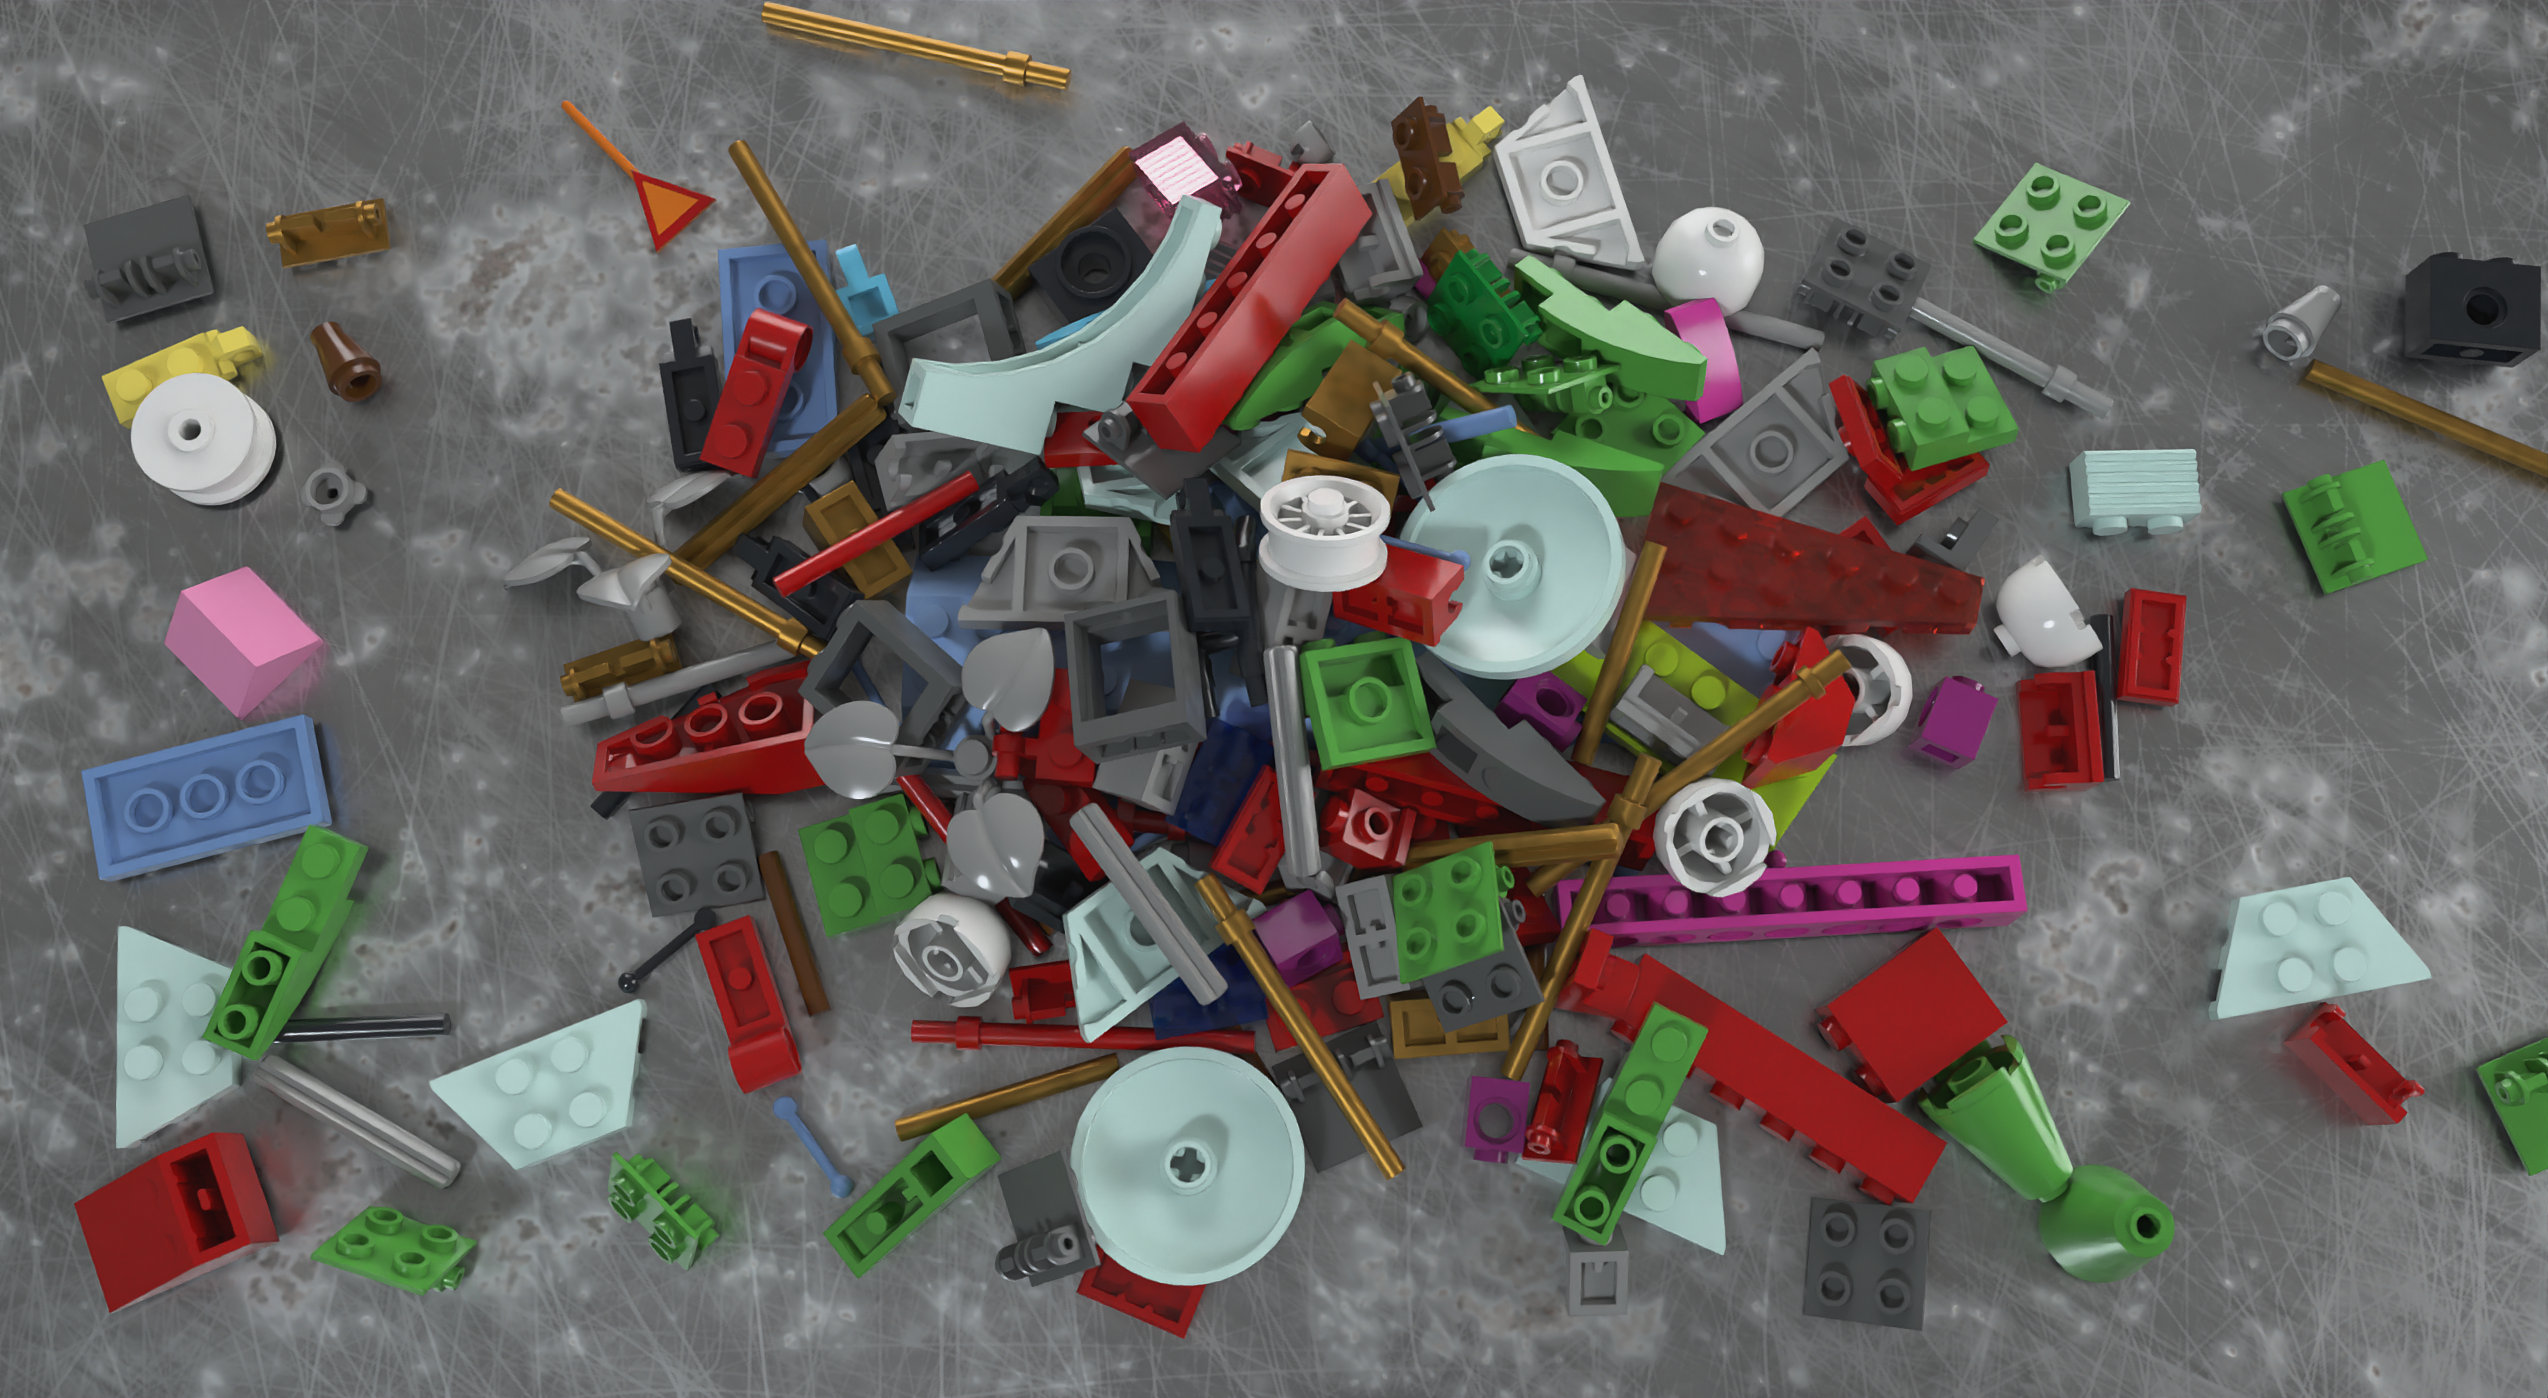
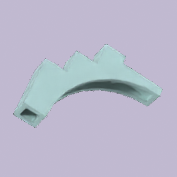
(1015, 397)

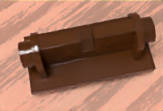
(1420, 140)

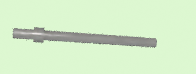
(1649, 296)
(2057, 382)
(622, 699)

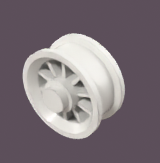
(203, 439)
(1324, 533)

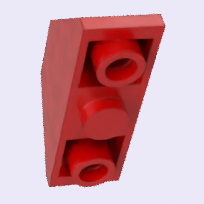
(1807, 733)

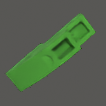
(1580, 325)
(1298, 363)
(1622, 478)
(290, 947)
(1628, 1123)

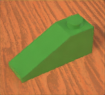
(912, 1194)

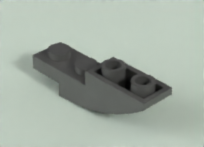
(1502, 763)

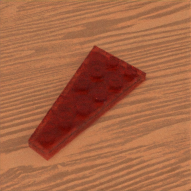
(1786, 575)

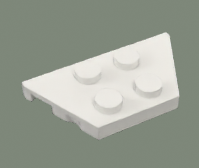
(1566, 185)

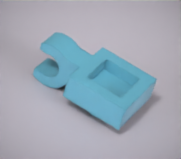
(864, 298)

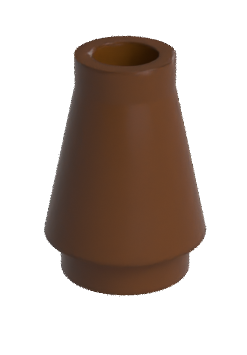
(346, 365)

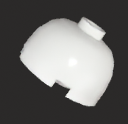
(1709, 256)
(2042, 618)
(1878, 684)
(1714, 836)
(954, 948)

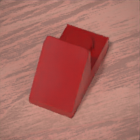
(1598, 980)

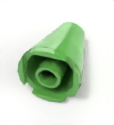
(2001, 1117)
(2104, 1225)

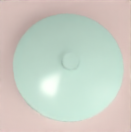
(1539, 569)
(1188, 1165)

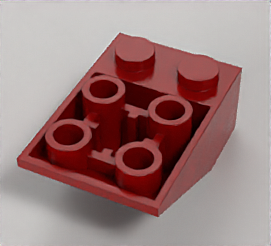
(176, 1219)

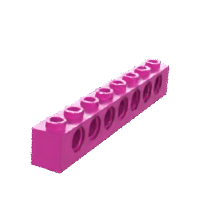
(1809, 902)

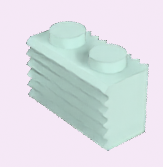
(2135, 490)

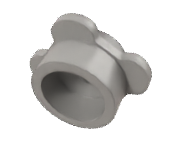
(322, 482)

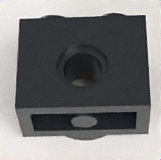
(1103, 245)
(2498, 294)

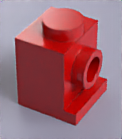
(1365, 831)

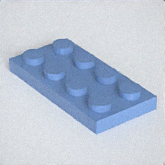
(770, 281)
(205, 798)

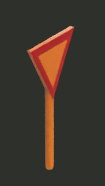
(665, 205)

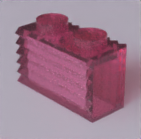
(1189, 165)

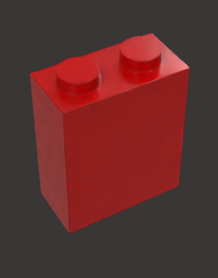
(1909, 1017)

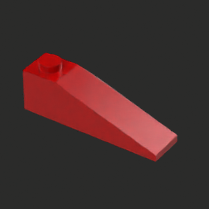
(724, 746)

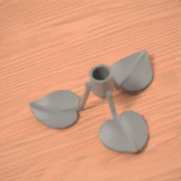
(635, 584)
(1001, 838)

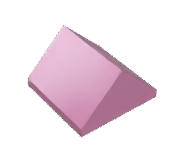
(239, 638)

